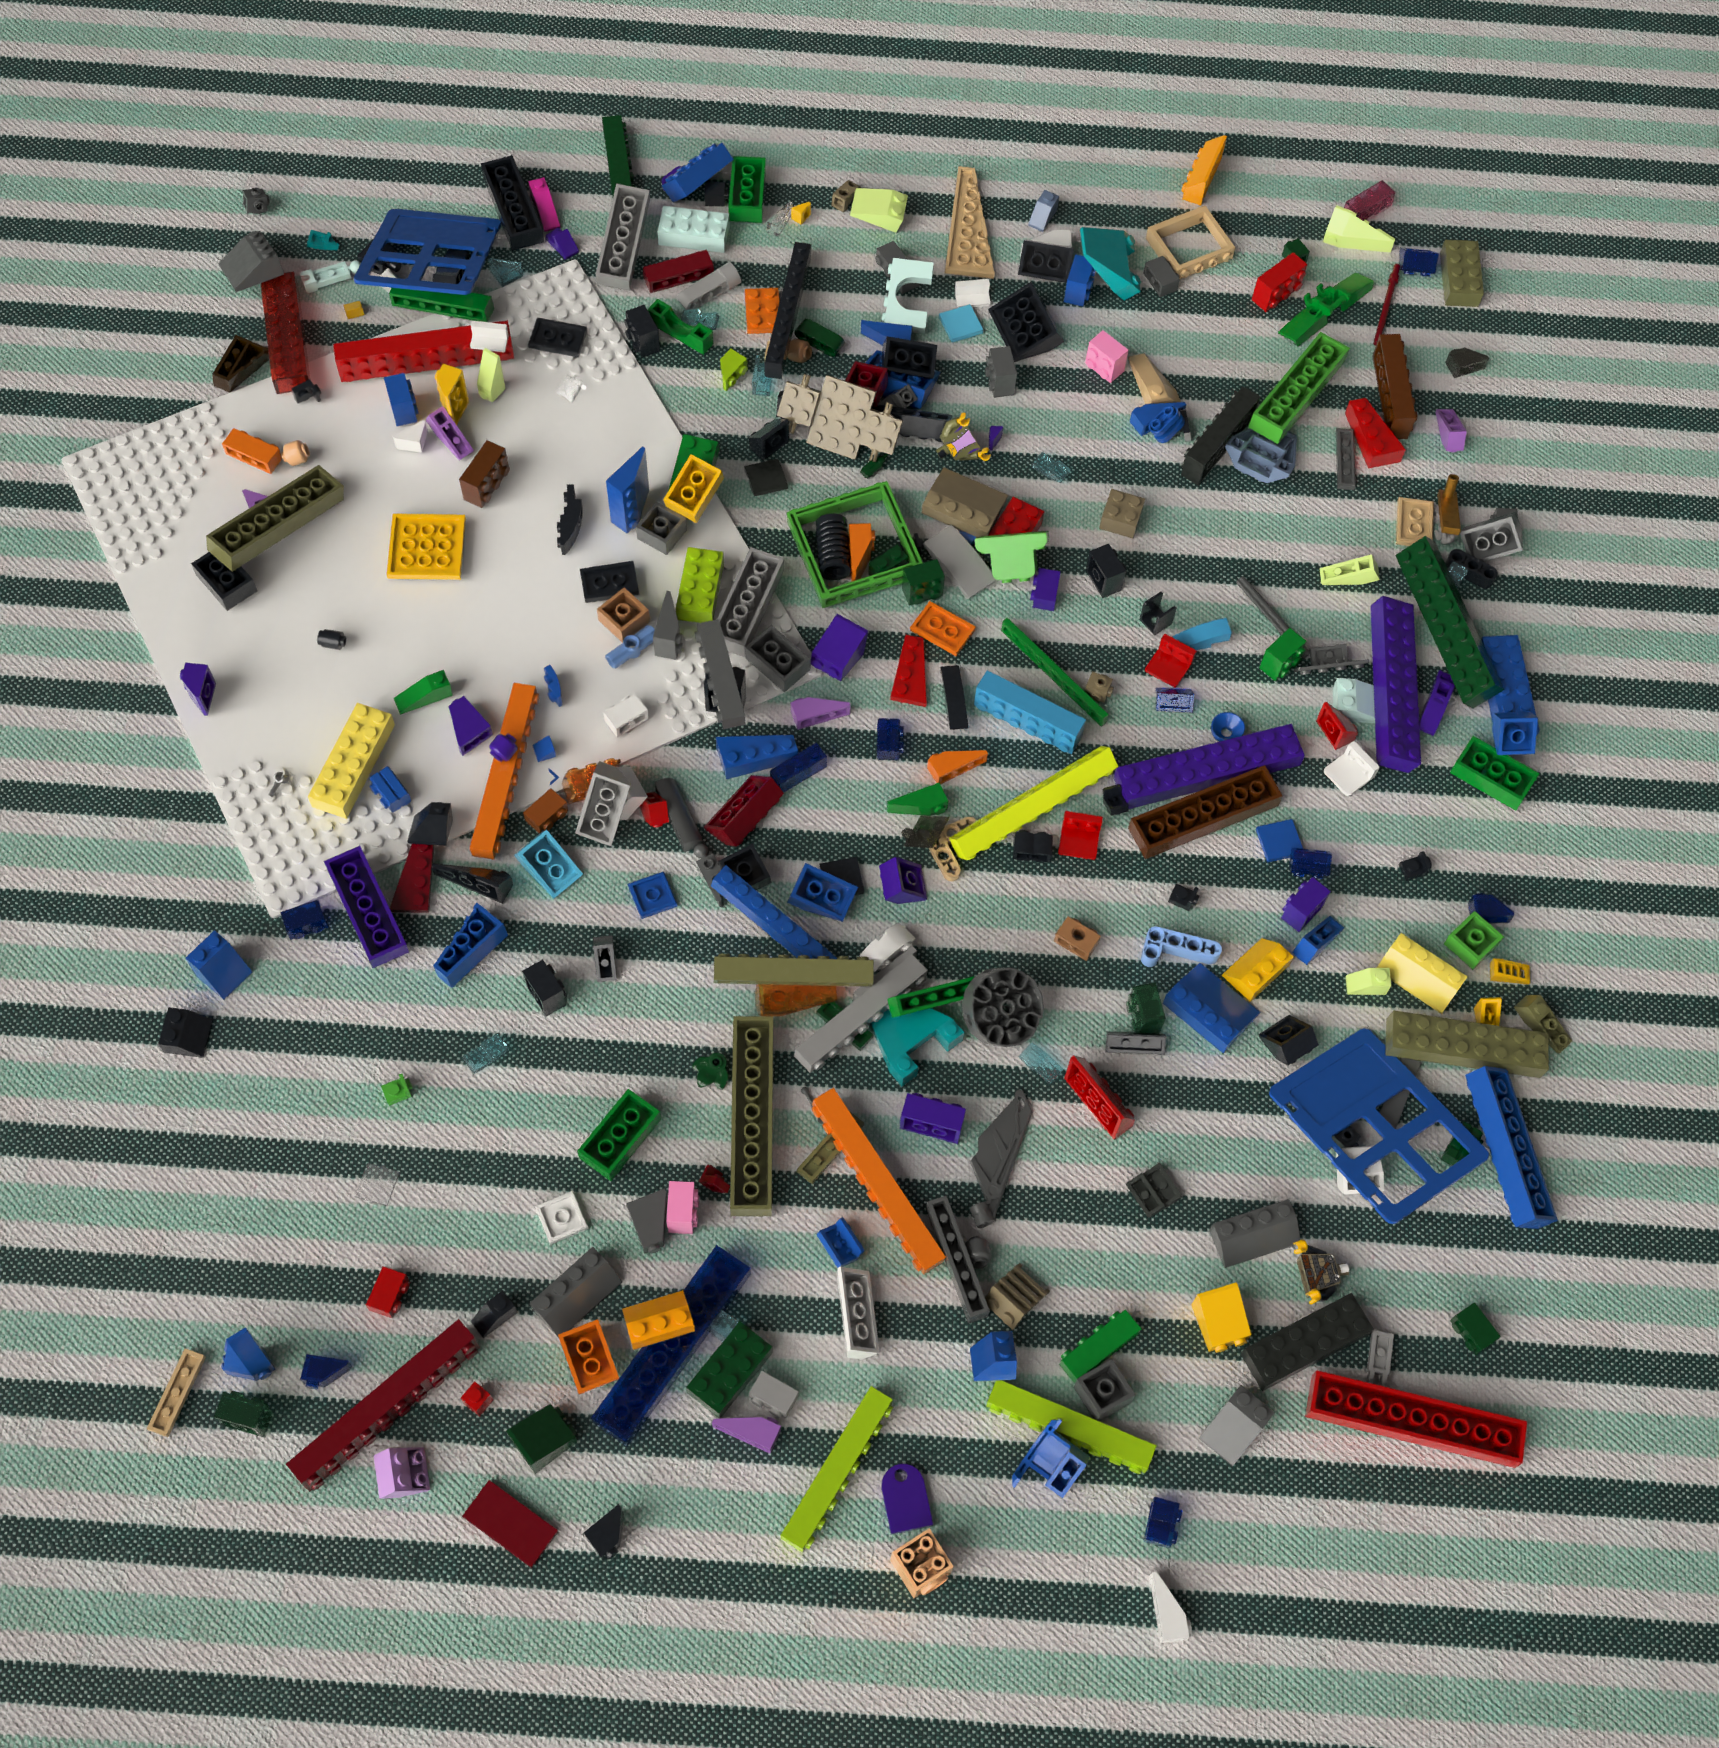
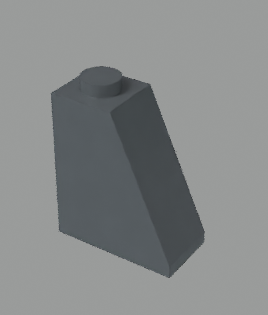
(649, 1220)

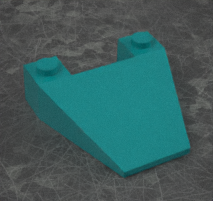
(1108, 254)
(906, 1033)

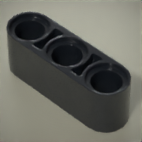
(1479, 571)

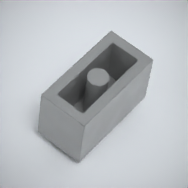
(773, 1394)

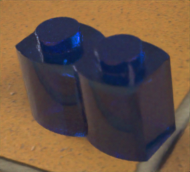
(1162, 1522)

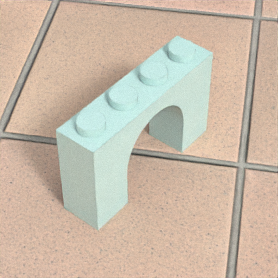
(902, 273)

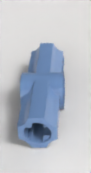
(624, 652)

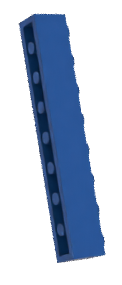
(767, 915)

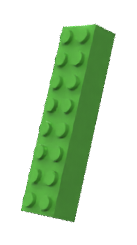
(1299, 387)

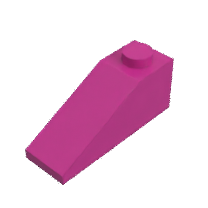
(543, 204)

